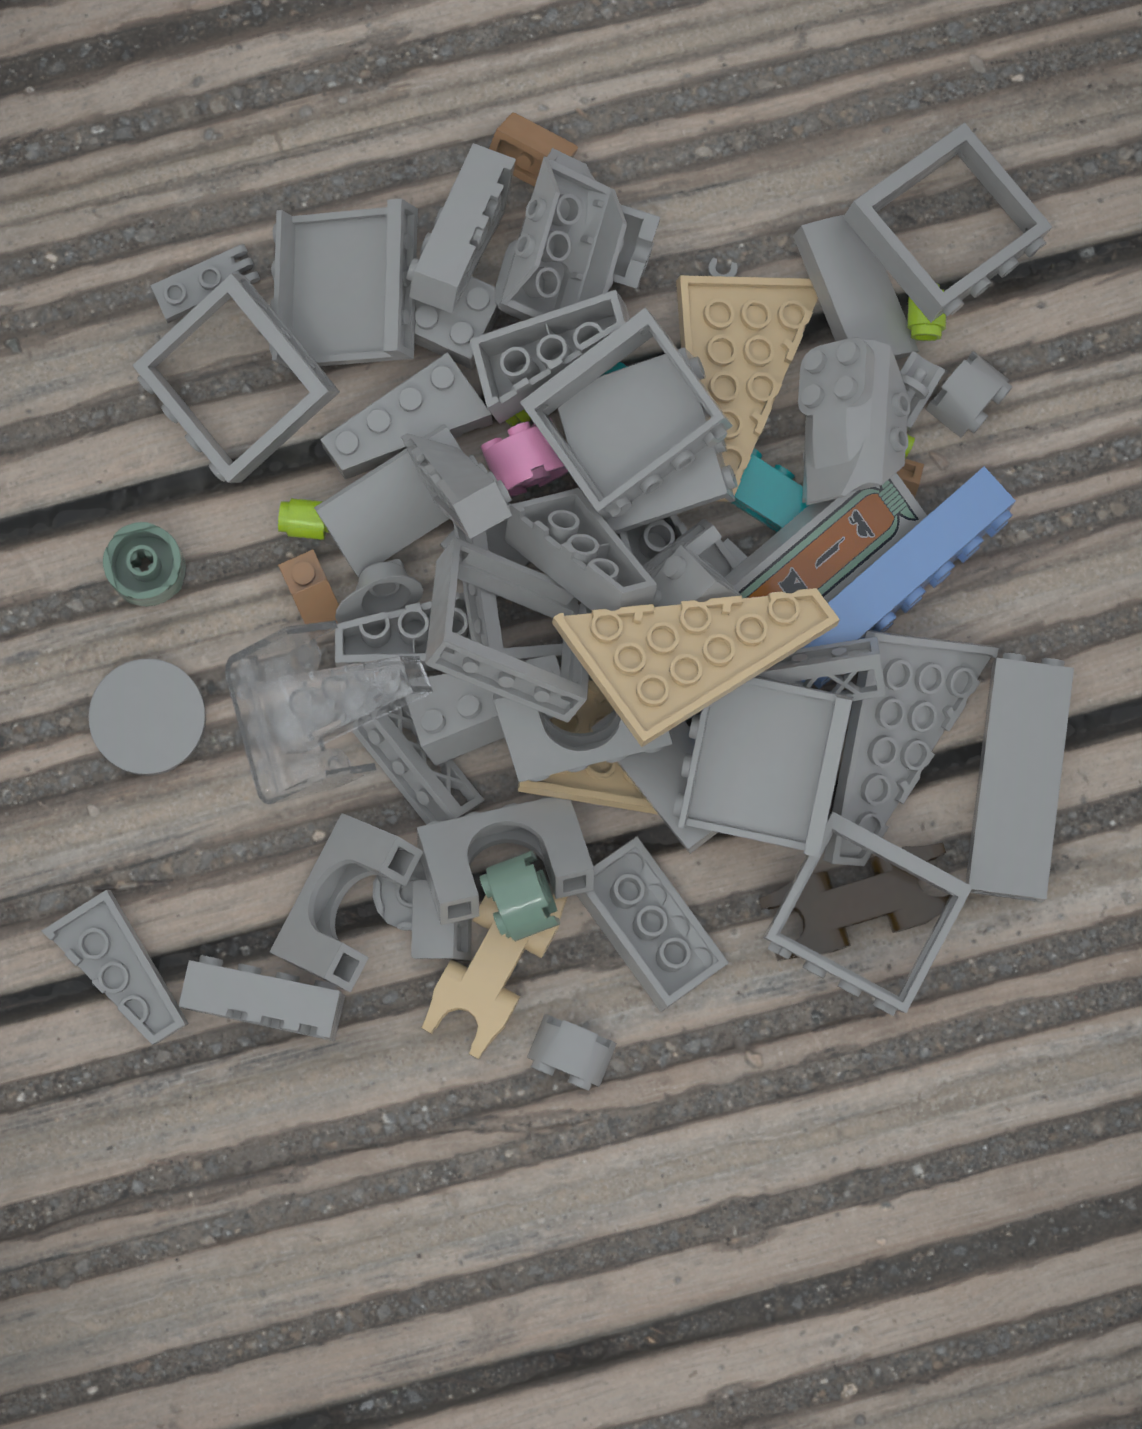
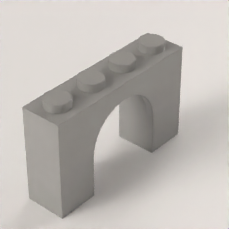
(544, 749)
(542, 825)
(348, 856)

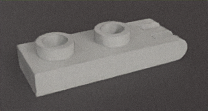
(186, 289)

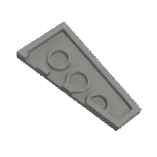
(112, 956)

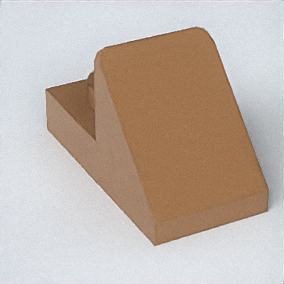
(310, 588)

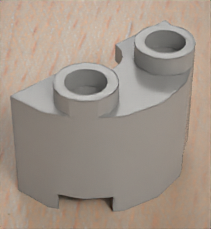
(637, 246)
(968, 394)
(572, 1051)

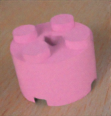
(522, 459)

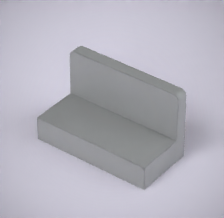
(431, 938)

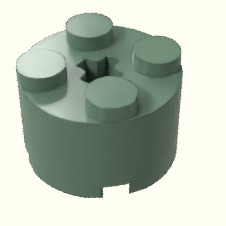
(124, 557)
(520, 896)

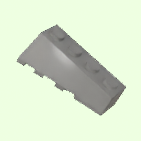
(459, 485)

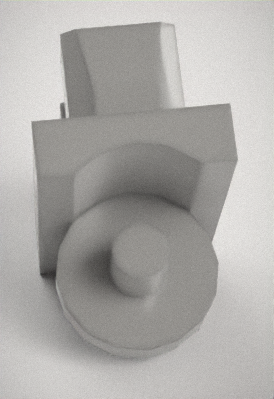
(920, 381)

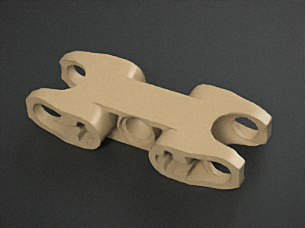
(482, 984)

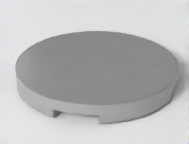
(147, 717)

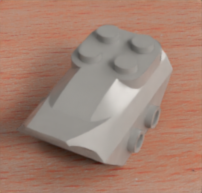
(564, 243)
(853, 418)

